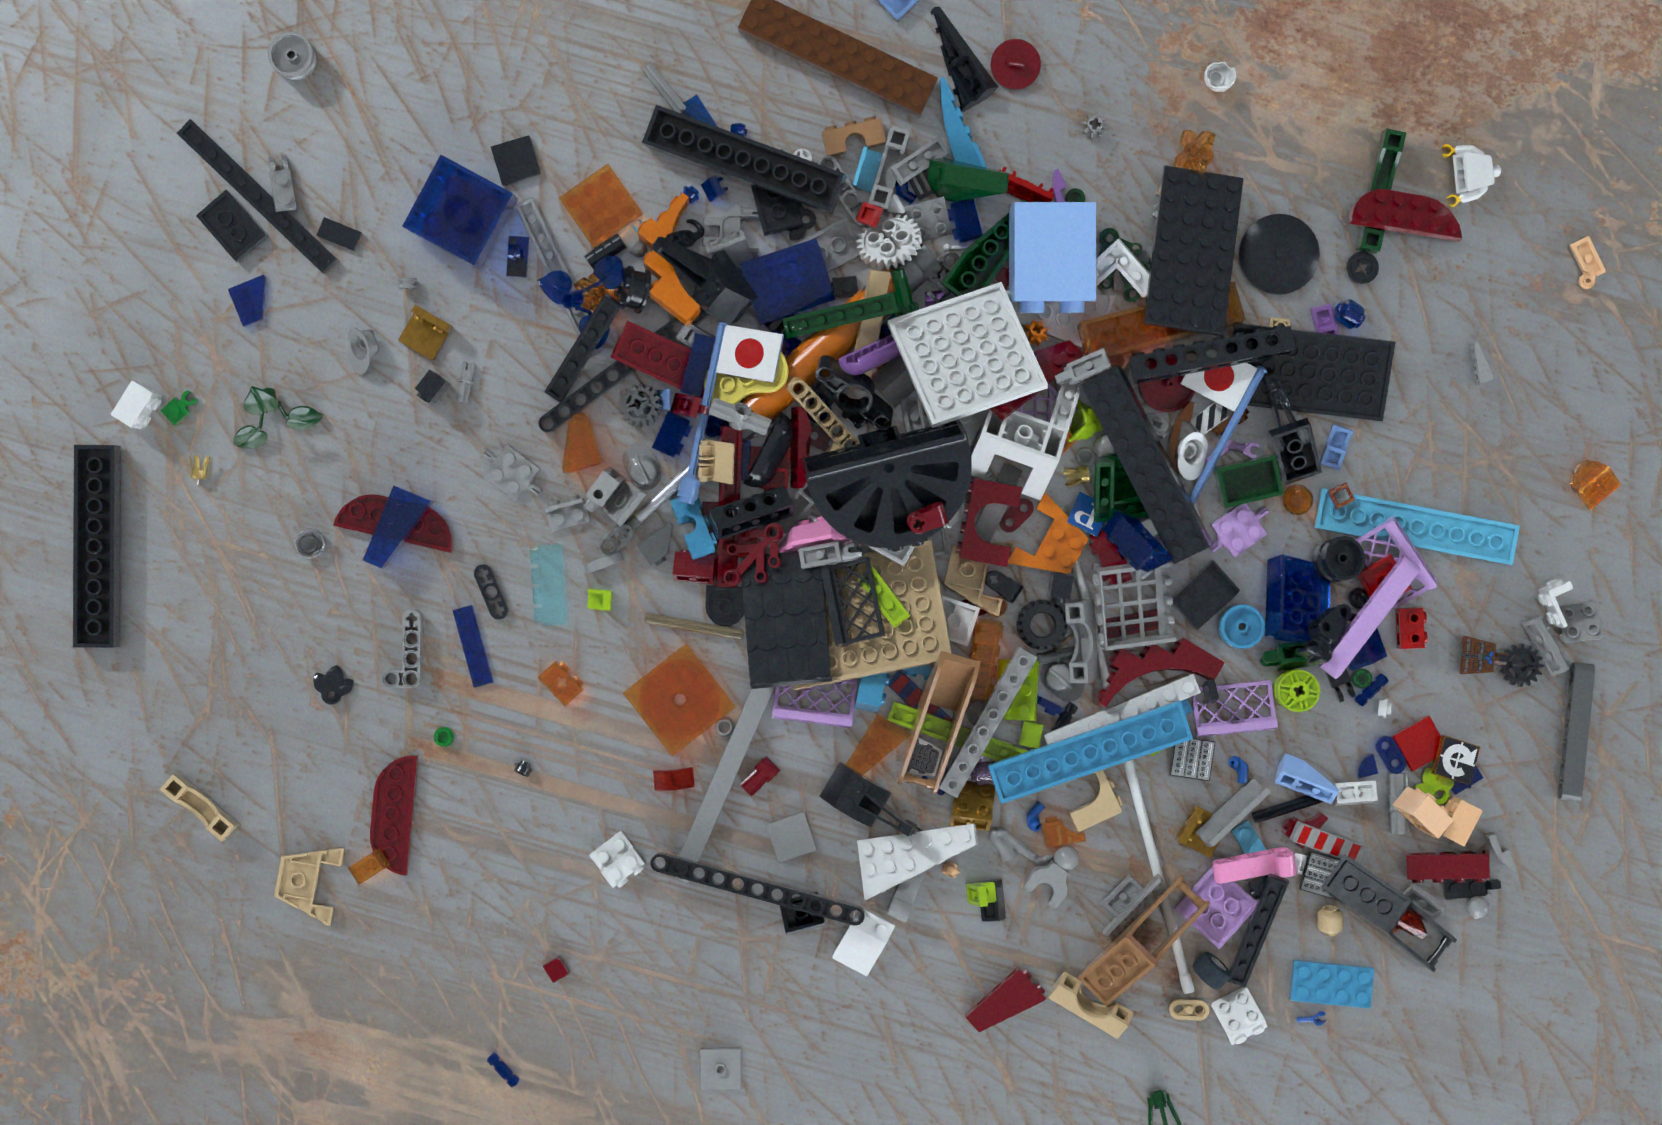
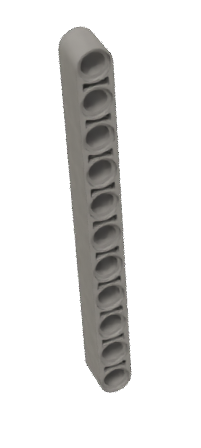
(724, 776)

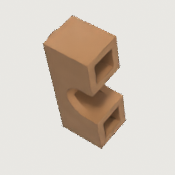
(870, 131)

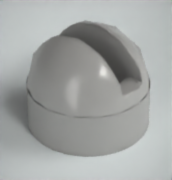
(638, 249)

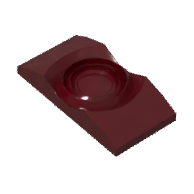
(799, 446)

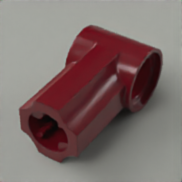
(763, 773)

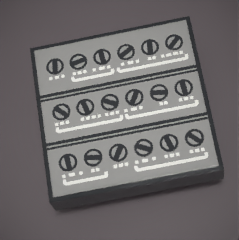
(1193, 759)
(1316, 871)

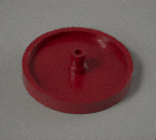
(1167, 393)

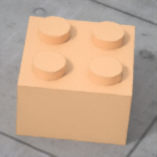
(1423, 811)
(1464, 820)

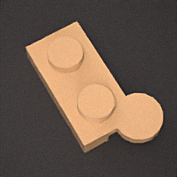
(1588, 262)

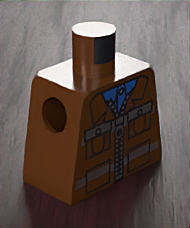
(1480, 656)

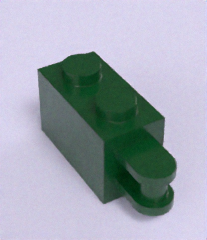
(1285, 657)

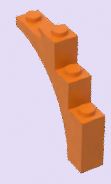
(668, 290)

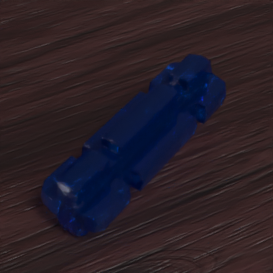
(1372, 690)
(503, 1070)

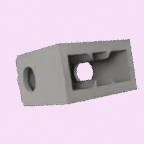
(608, 483)

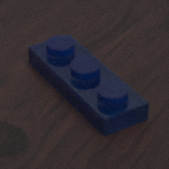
(697, 364)

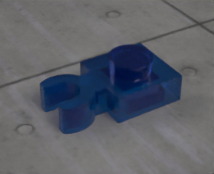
(788, 344)
(1050, 707)

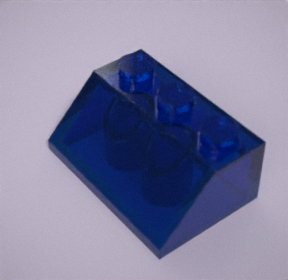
(1136, 542)

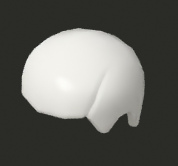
(1219, 76)

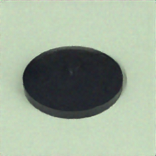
(1279, 254)

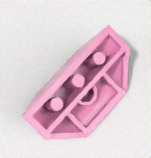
(810, 534)

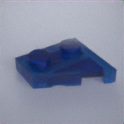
(249, 300)

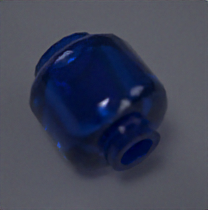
(1350, 314)

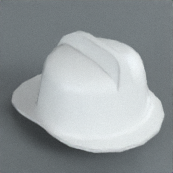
(1191, 455)

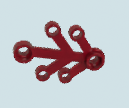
(756, 552)

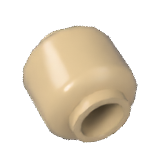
(1330, 920)

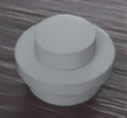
(724, 727)

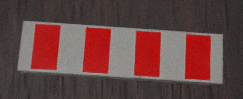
(1326, 842)

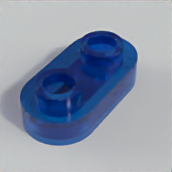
(1390, 753)

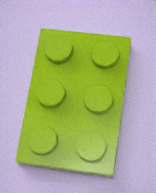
(1025, 702)

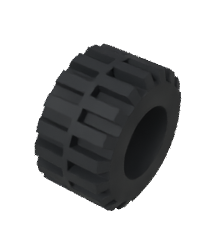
(1024, 620)

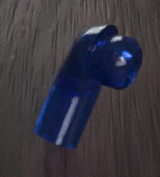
(904, 192)

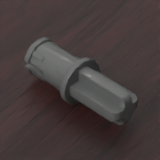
(1055, 655)

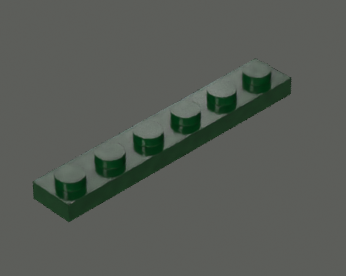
(841, 315)

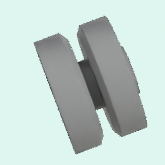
(292, 68)

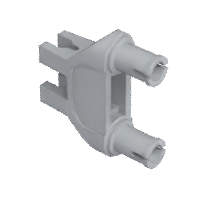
(730, 222)

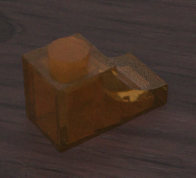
(1057, 834)

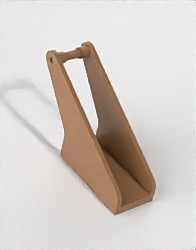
(947, 687)
(1126, 959)

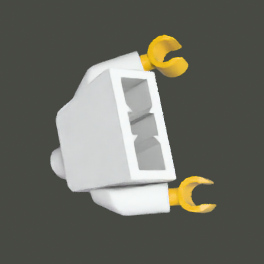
(1472, 172)

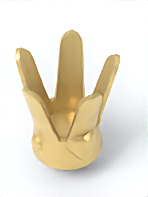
(196, 473)
(1079, 475)

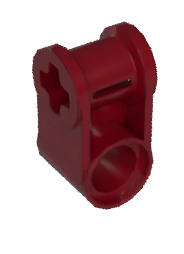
(930, 518)

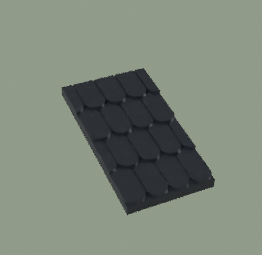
(786, 624)

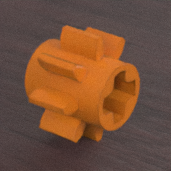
(1036, 332)

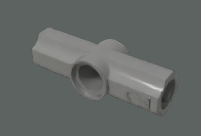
(740, 416)
(1397, 784)

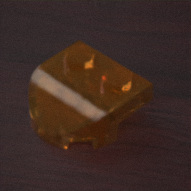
(1593, 482)

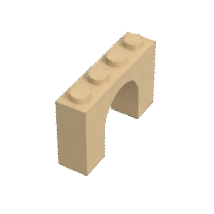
(1100, 808)

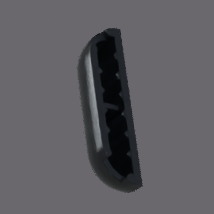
(771, 452)

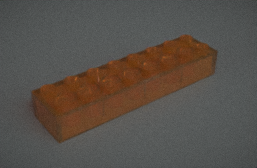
(1125, 332)

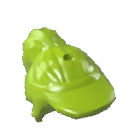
(1084, 423)

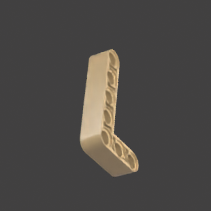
(818, 407)

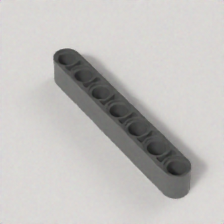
(1576, 731)

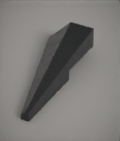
(969, 76)

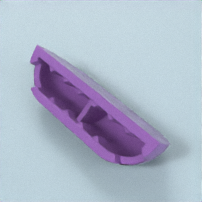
(870, 356)

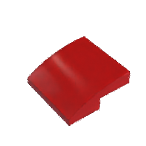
(1418, 742)

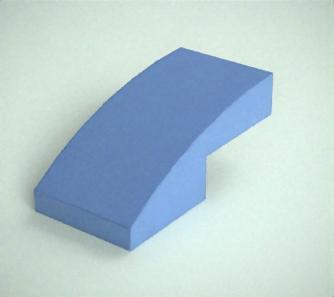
(1336, 446)

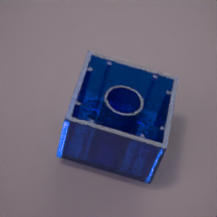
(460, 212)

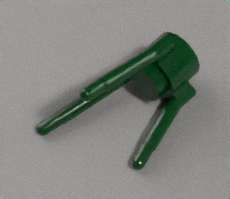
(1158, 1100)

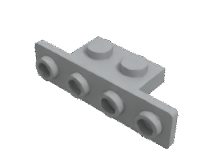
(1126, 898)

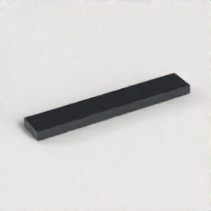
(583, 348)
(1257, 929)

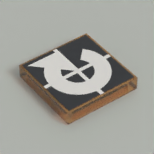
(1455, 760)

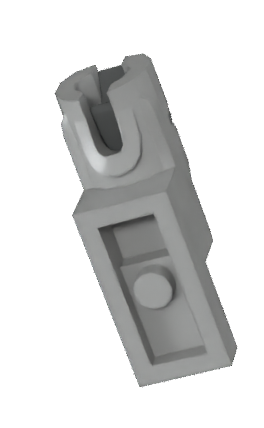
(830, 553)

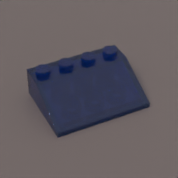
(788, 281)
(1293, 598)

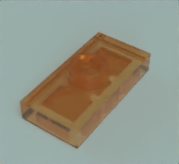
(369, 866)

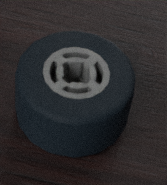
(1212, 970)

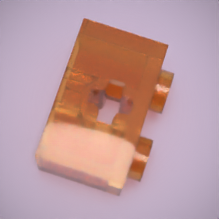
(550, 680)

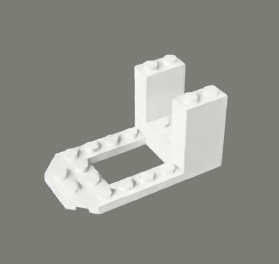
(1028, 438)

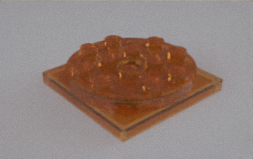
(675, 723)

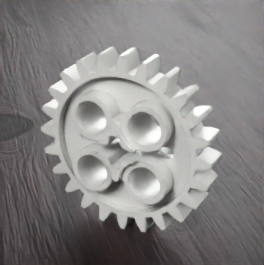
(889, 242)

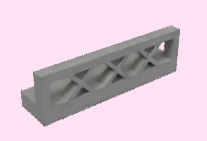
(1232, 813)

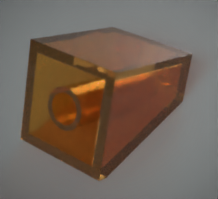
(581, 445)

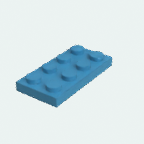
(1331, 984)

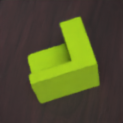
(600, 599)
(1031, 734)

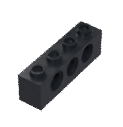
(737, 518)

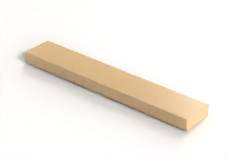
(869, 329)

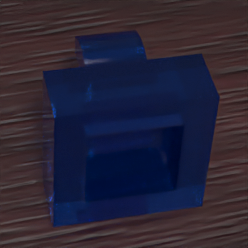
(713, 188)

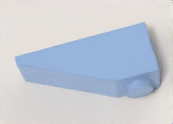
(1303, 778)

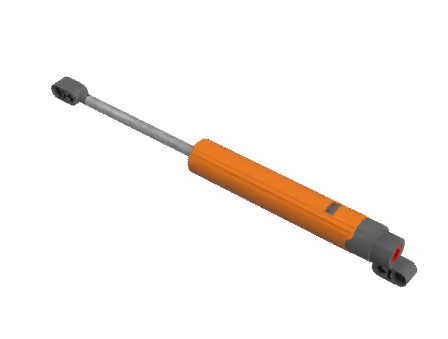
(801, 364)

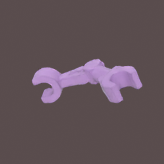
(1244, 448)

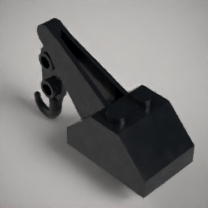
(717, 281)
(1292, 442)
(862, 799)

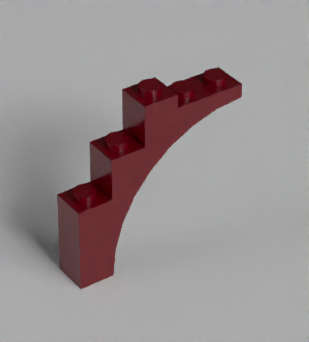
(1184, 657)

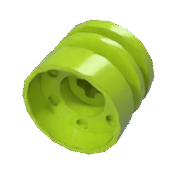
(1284, 690)

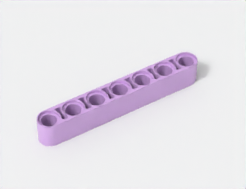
(1370, 616)

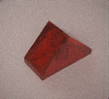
(673, 779)

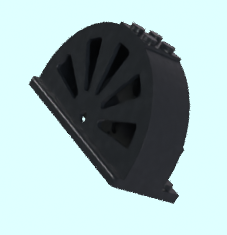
(878, 483)

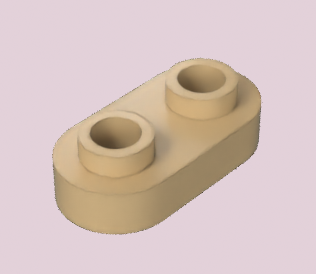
(1188, 1009)

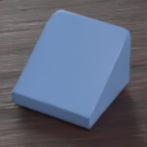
(665, 394)

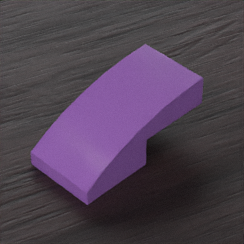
(1058, 185)
(1324, 319)

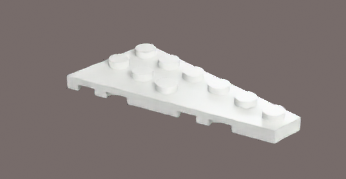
(899, 858)

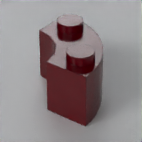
(1108, 556)

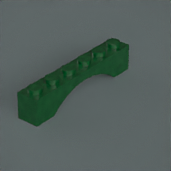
(1384, 171)

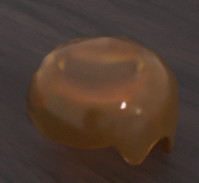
(1298, 499)

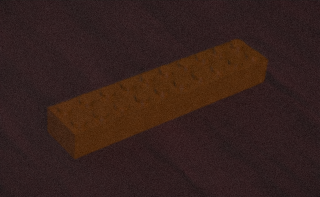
(838, 55)

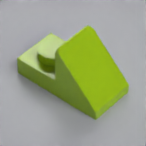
(981, 893)

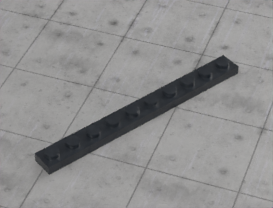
(256, 195)

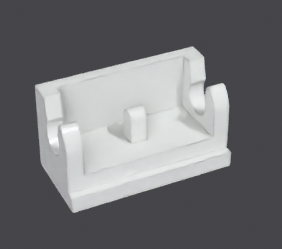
(1356, 793)

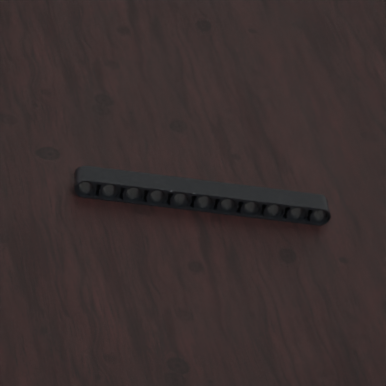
(606, 384)
(747, 889)

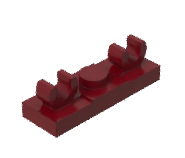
(687, 405)

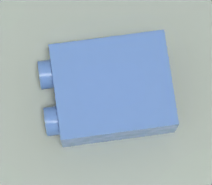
(1052, 255)

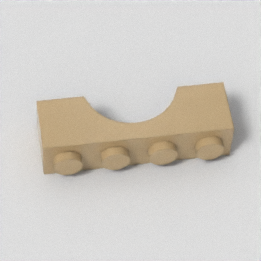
(189, 796)
(1069, 994)

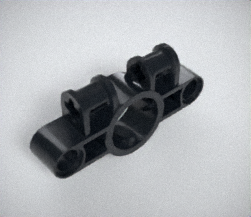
(859, 411)

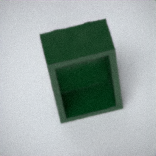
(1248, 480)

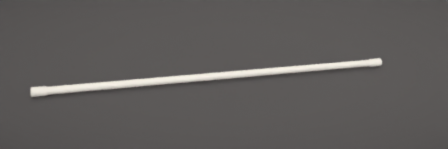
(1184, 975)

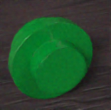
(443, 736)

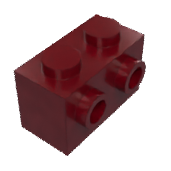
(696, 571)

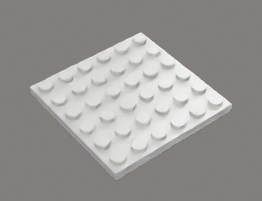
(967, 354)

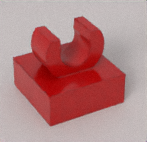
(869, 214)

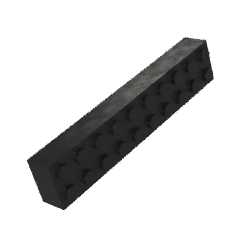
(744, 159)
(1146, 463)
(96, 546)

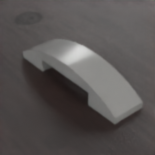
(993, 513)

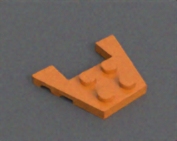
(1060, 545)

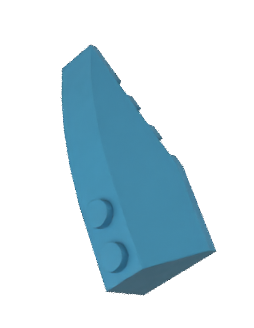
(957, 133)

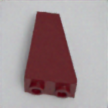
(1006, 1000)

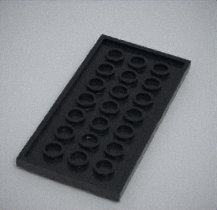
(1193, 251)
(1328, 373)

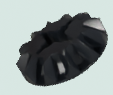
(1371, 270)

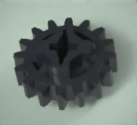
(1521, 673)

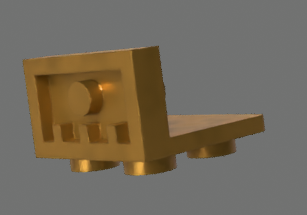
(425, 333)
(974, 806)
(1187, 834)

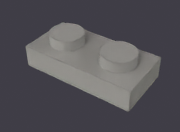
(1425, 901)

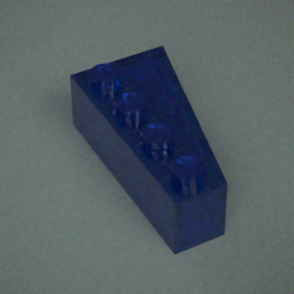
(396, 523)

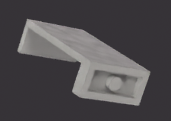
(734, 245)

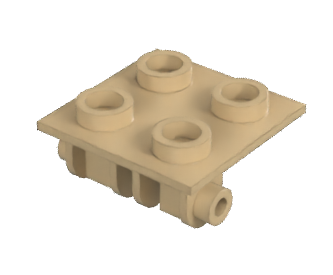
(716, 461)

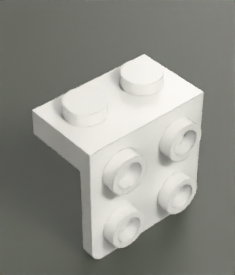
(1547, 598)
(1239, 1015)

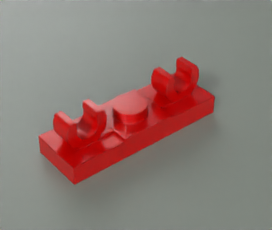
(1027, 191)

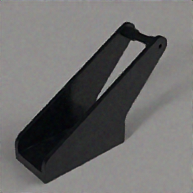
(1379, 905)

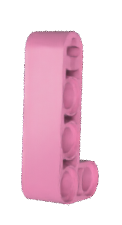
(1255, 864)

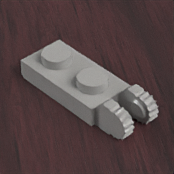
(281, 185)

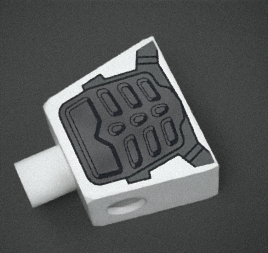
(925, 758)

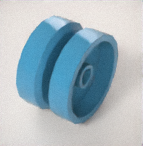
(1240, 638)

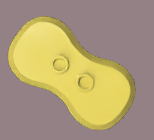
(734, 388)

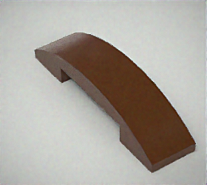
(1184, 416)

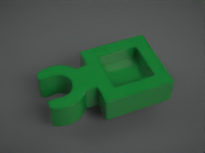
(177, 409)

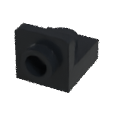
(844, 286)

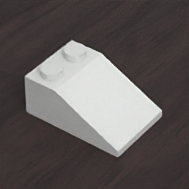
(863, 943)

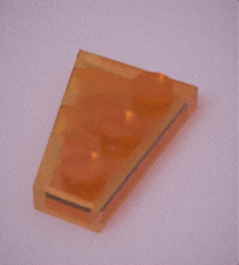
(876, 743)

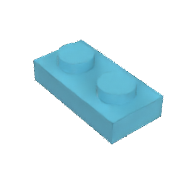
(1247, 838)

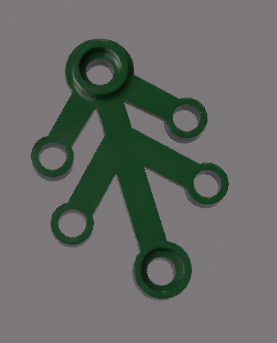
(1106, 244)

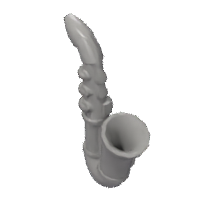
(1005, 843)

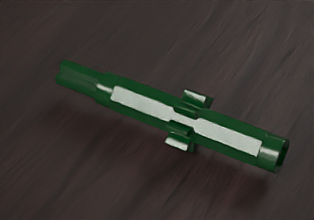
(903, 292)

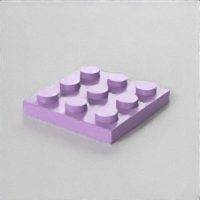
(1225, 914)

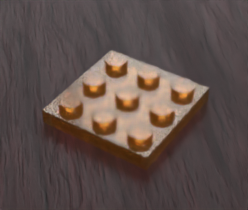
(600, 205)

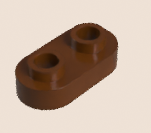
(1220, 428)

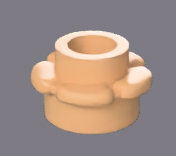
(950, 869)

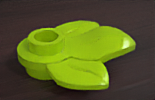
(1435, 783)

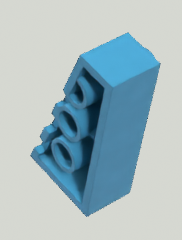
(871, 693)

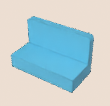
(867, 170)

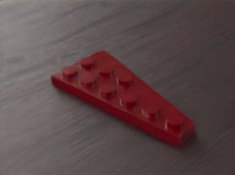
(1051, 362)

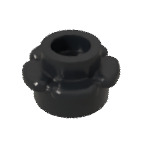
(523, 768)

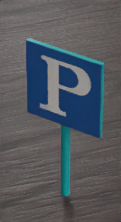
(1083, 515)

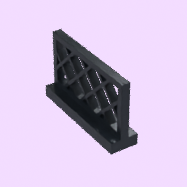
(836, 608)

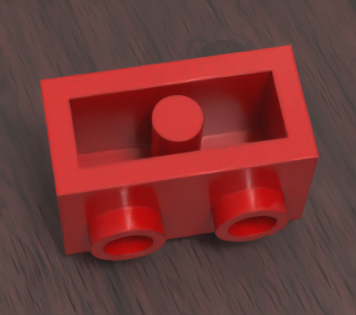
(1410, 628)

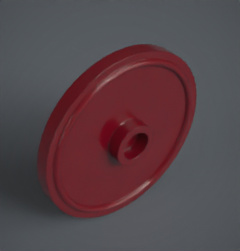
(1015, 64)

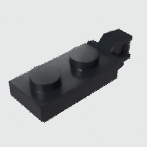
(1469, 888)

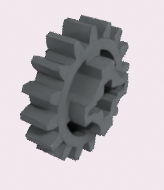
(647, 409)

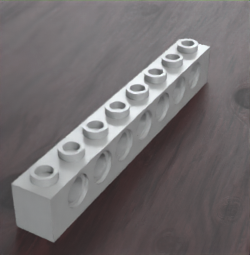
(987, 721)

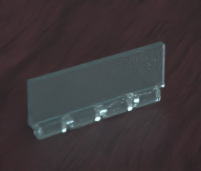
(552, 588)

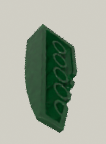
(980, 261)

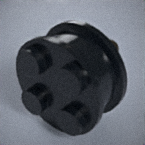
(634, 289)

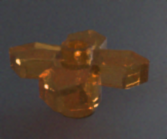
(1196, 150)
(593, 296)

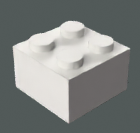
(137, 405)

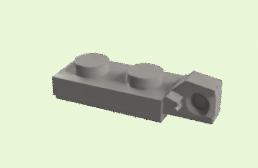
(1084, 368)

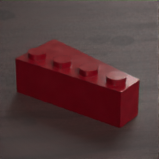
(1448, 866)

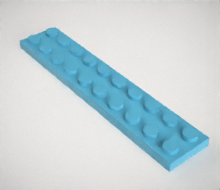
(1424, 527)

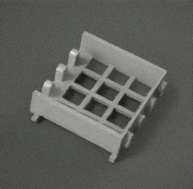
(1162, 600)

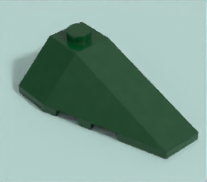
(965, 181)

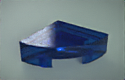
(1367, 767)

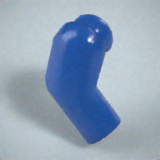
(1241, 767)
(1033, 817)

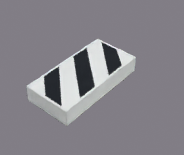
(1210, 417)

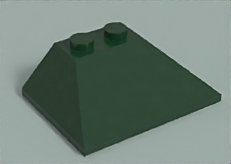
(1114, 491)

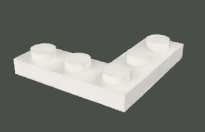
(1124, 260)

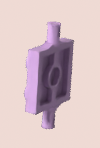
(1238, 529)

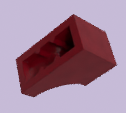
(1316, 821)

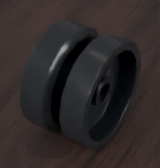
(1338, 559)

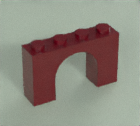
(982, 494)

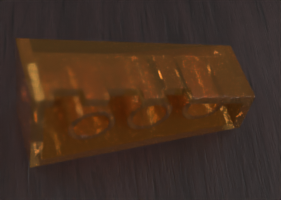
(985, 650)

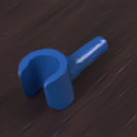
(1315, 1019)

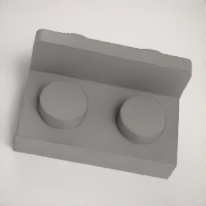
(567, 513)

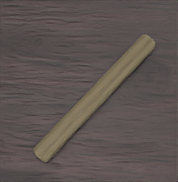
(693, 626)

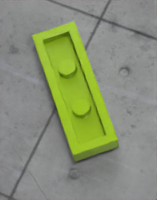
(887, 600)

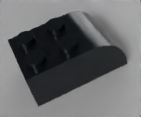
(1204, 595)

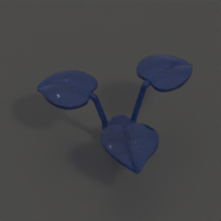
(558, 285)

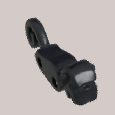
(1329, 628)

